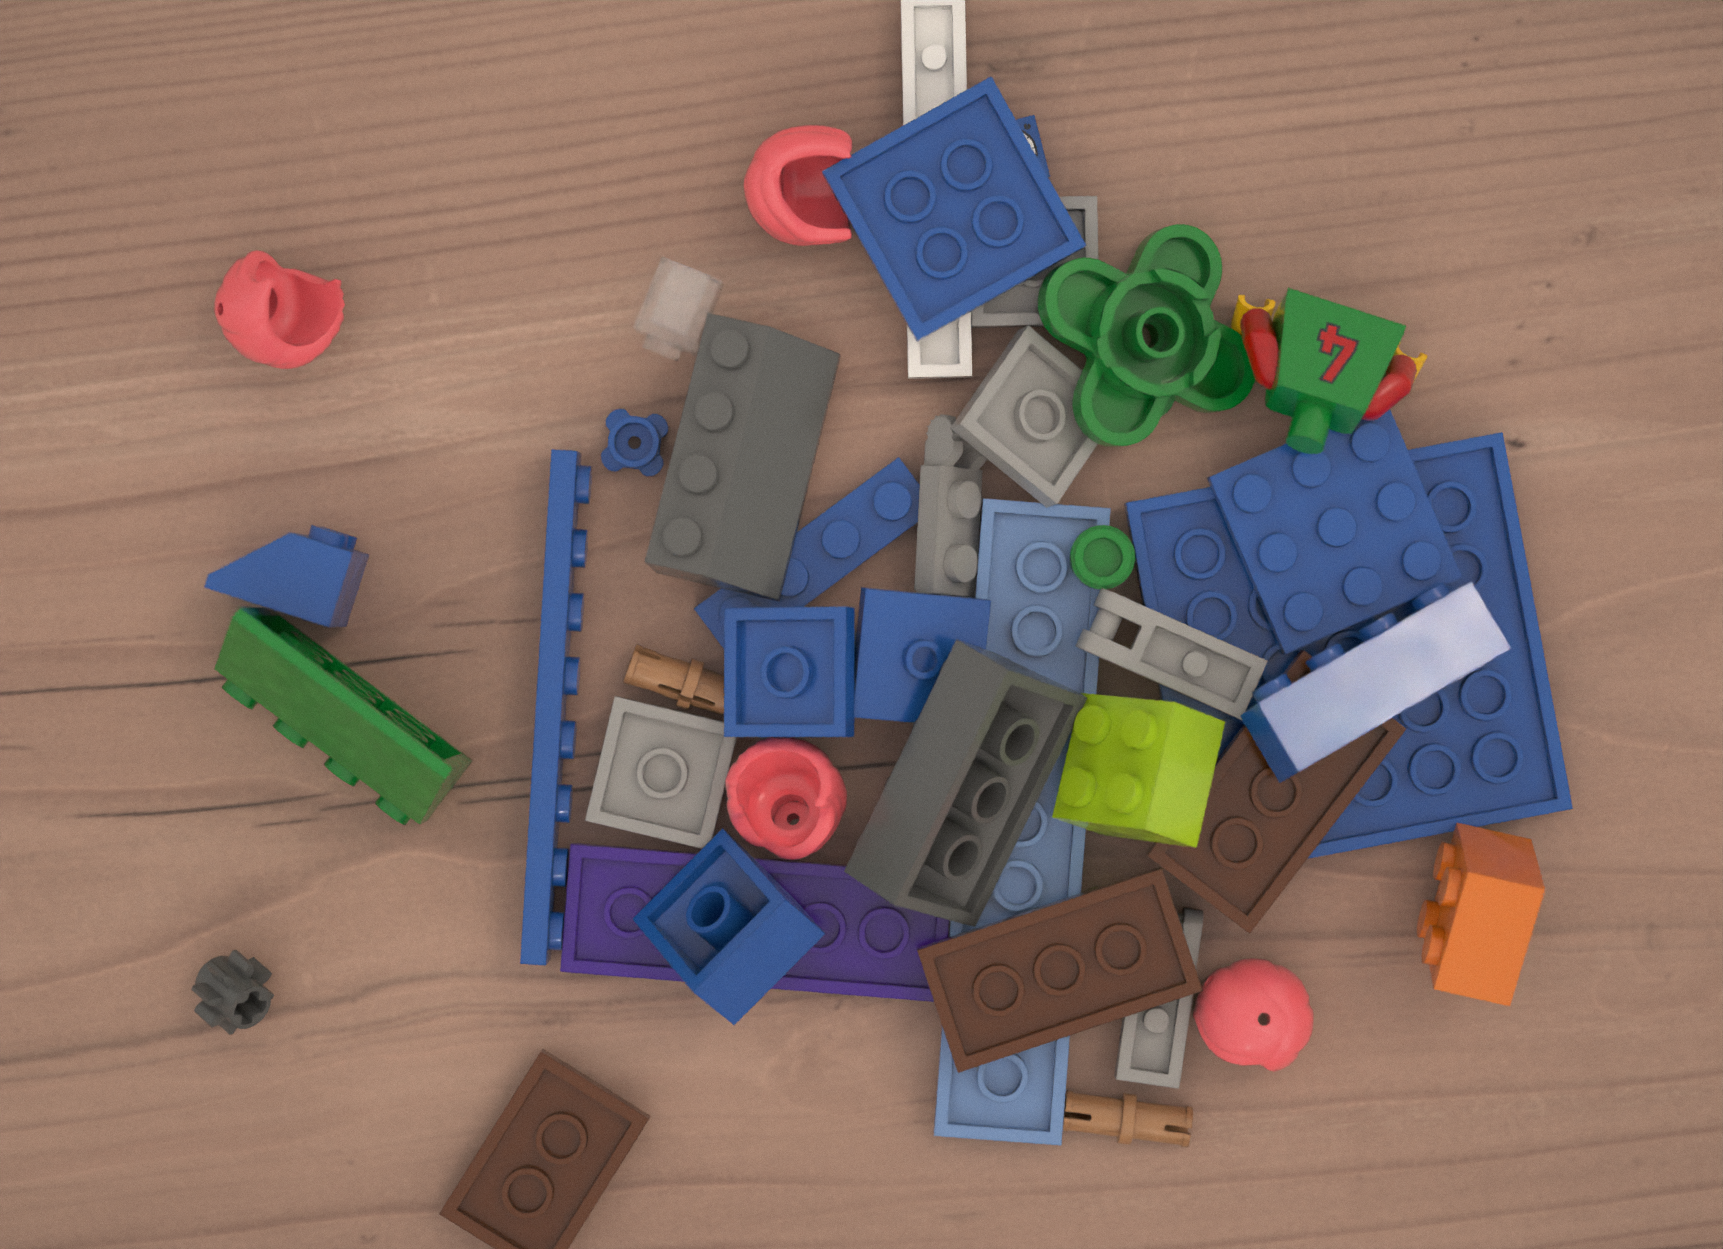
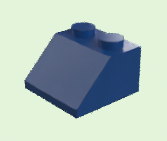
(299, 576)
(728, 927)

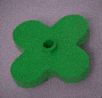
(1189, 351)

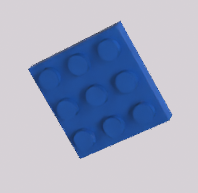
(954, 209)
(1334, 531)

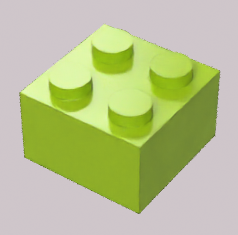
(1139, 769)

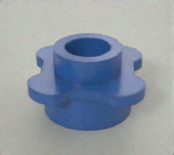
(648, 430)

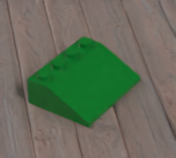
(338, 713)

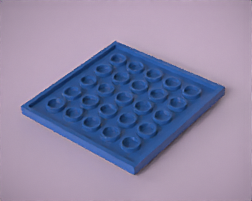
(1470, 751)

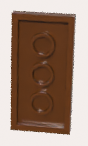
(1263, 829)
(1059, 969)

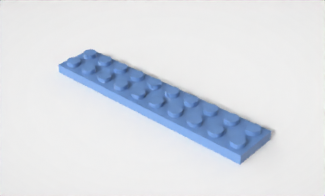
(1035, 623)

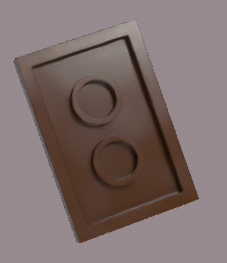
(545, 1160)

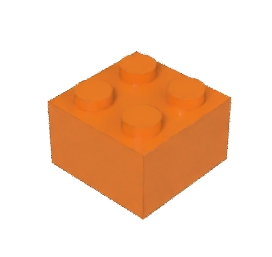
(1481, 913)

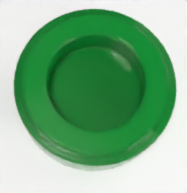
(1102, 557)

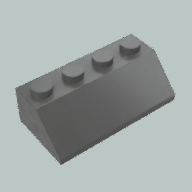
(742, 458)
(964, 785)

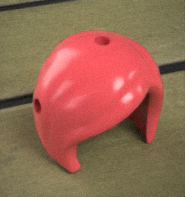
(788, 187)
(277, 312)
(782, 772)
(1231, 1007)

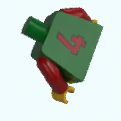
(1324, 364)

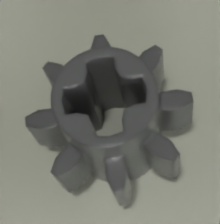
(232, 992)

